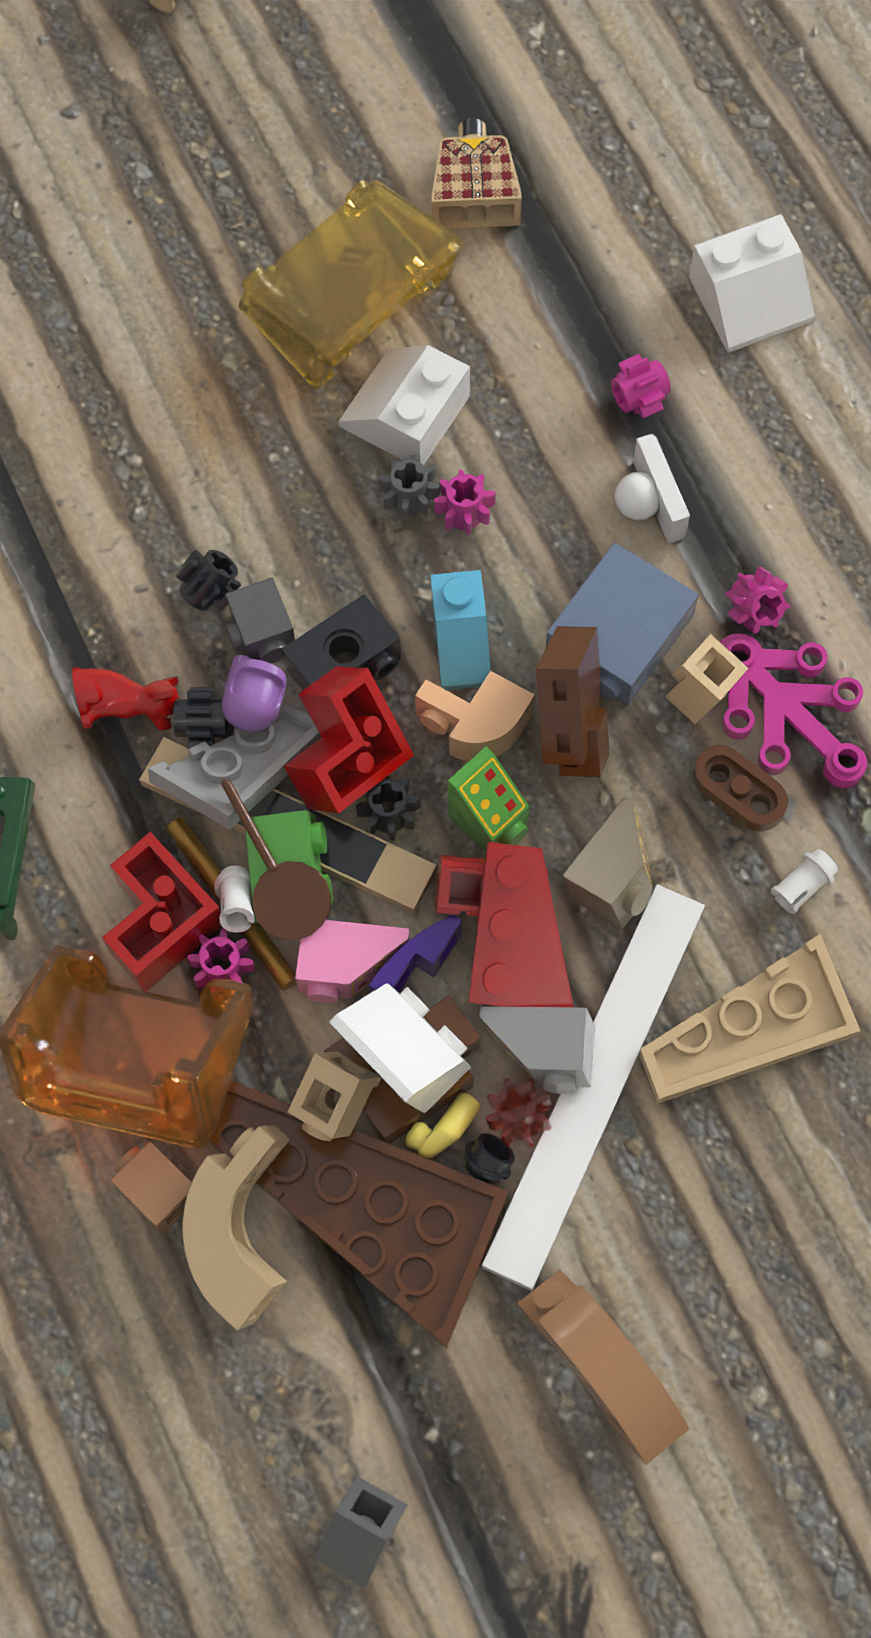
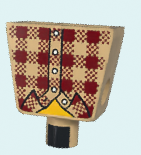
(475, 180)

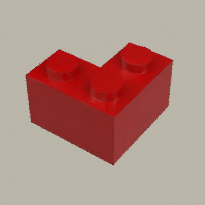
(357, 742)
(168, 915)

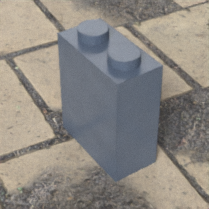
(636, 618)

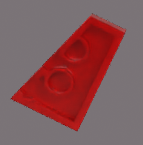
(517, 934)

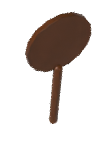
(290, 896)

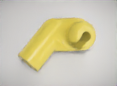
(448, 1129)

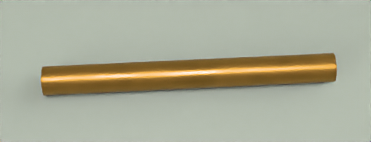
(255, 935)

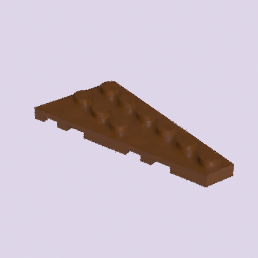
(382, 1209)

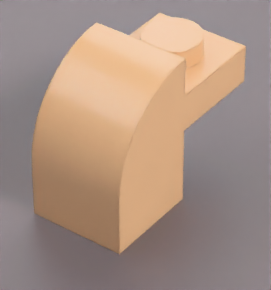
(491, 718)

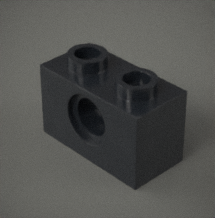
(352, 629)

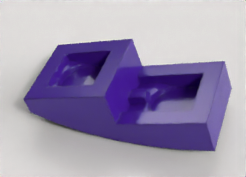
(425, 951)

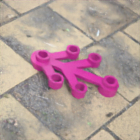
(787, 702)

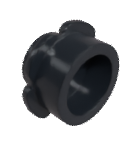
(489, 1158)

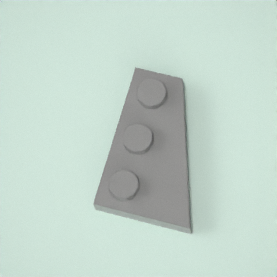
(247, 759)

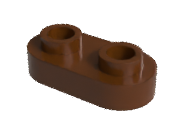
(744, 785)

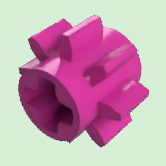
(640, 386)
(464, 501)
(757, 600)
(227, 950)

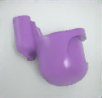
(253, 694)

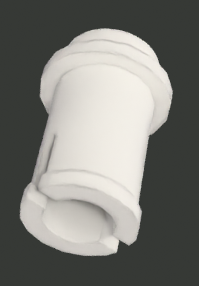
(805, 880)
(235, 896)

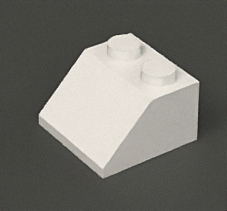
(752, 283)
(409, 401)
(402, 1045)

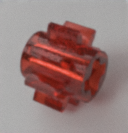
(516, 1096)

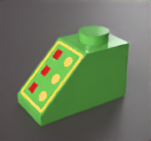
(487, 802)

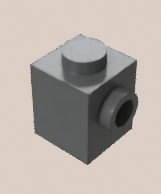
(259, 621)
(355, 1541)

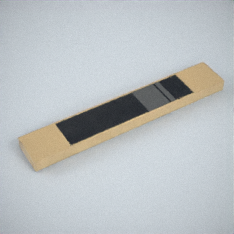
(351, 852)

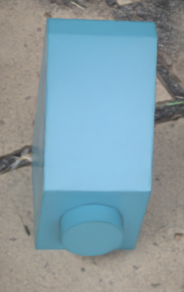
(460, 629)

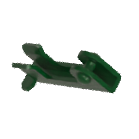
(16, 806)

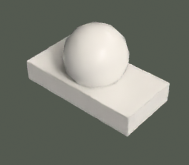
(653, 491)

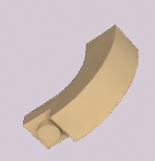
(215, 1233)

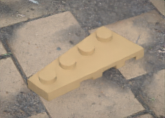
(768, 1020)

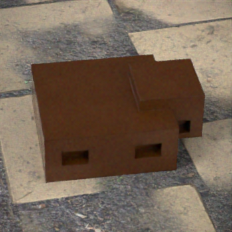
(571, 703)
(384, 1107)

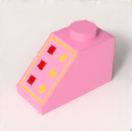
(344, 958)

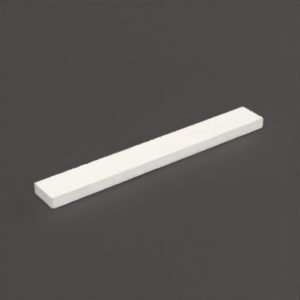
(582, 1115)

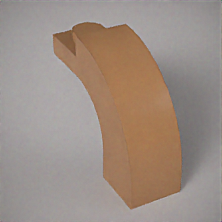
(606, 1365)

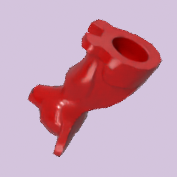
(112, 694)

